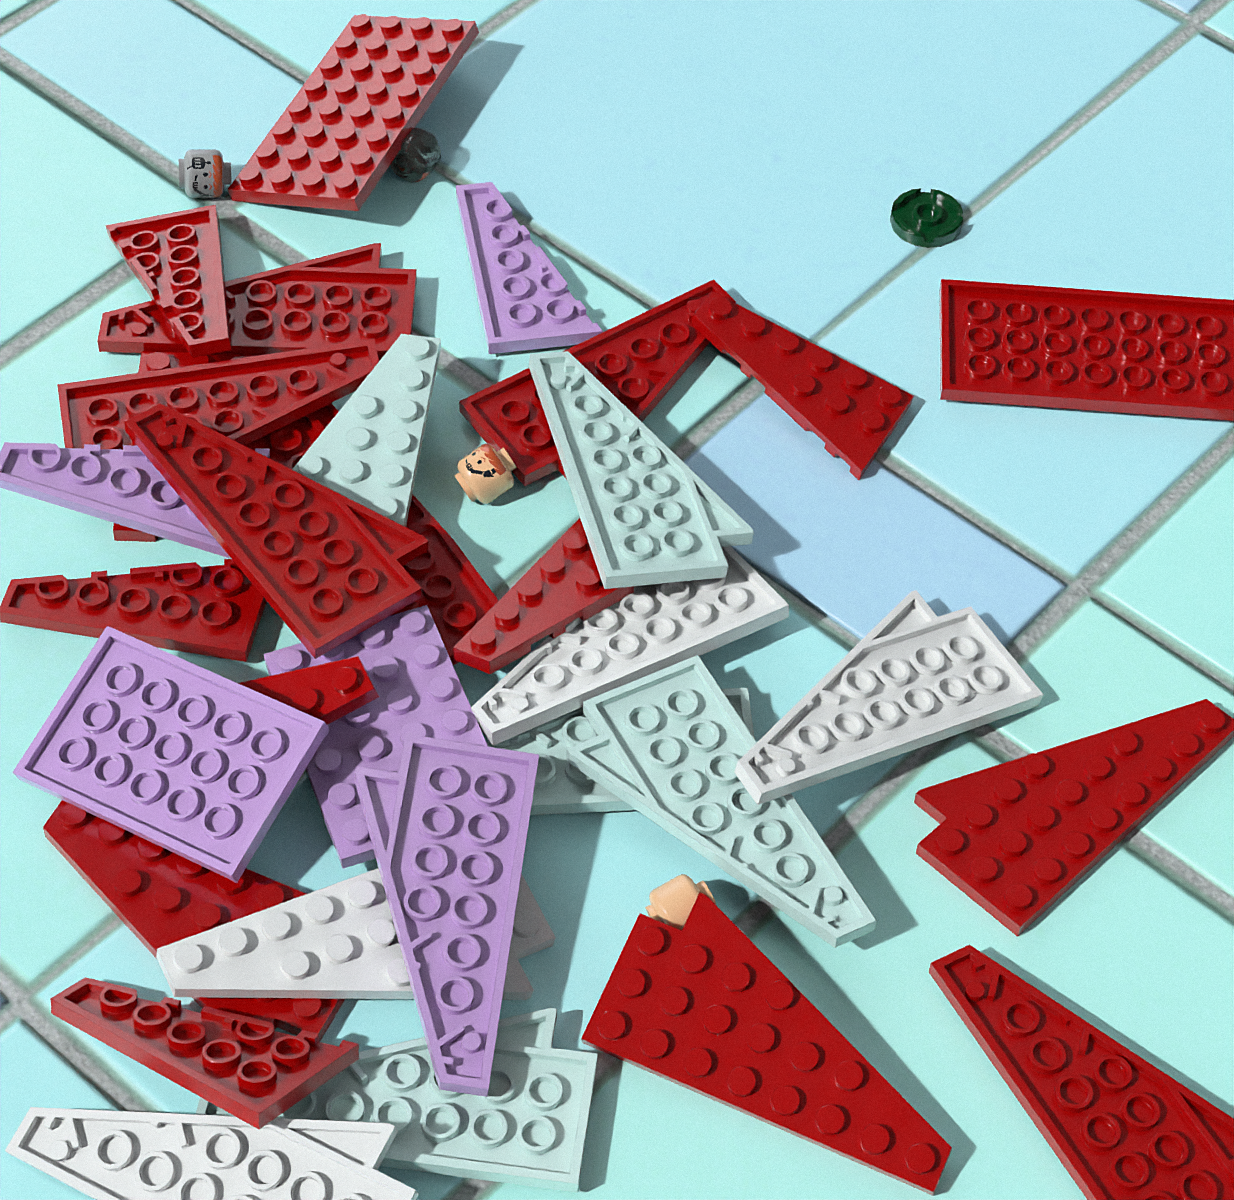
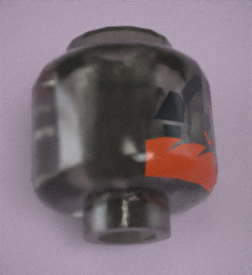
(417, 156)

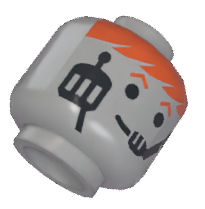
(204, 173)

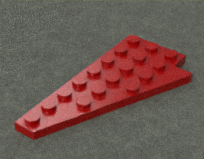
(290, 308)
(632, 360)
(231, 396)
(304, 547)
(1042, 821)
(173, 899)
(736, 1030)
(1097, 1104)

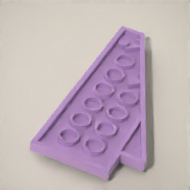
(451, 868)

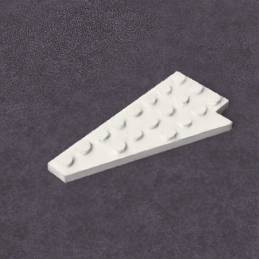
(627, 642)
(892, 693)
(325, 947)
(207, 1156)

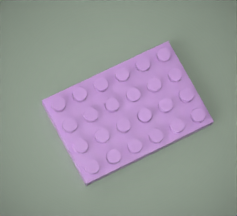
(416, 697)
(172, 752)

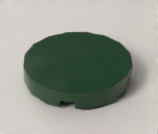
(926, 218)

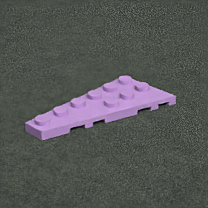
(516, 284)
(105, 485)

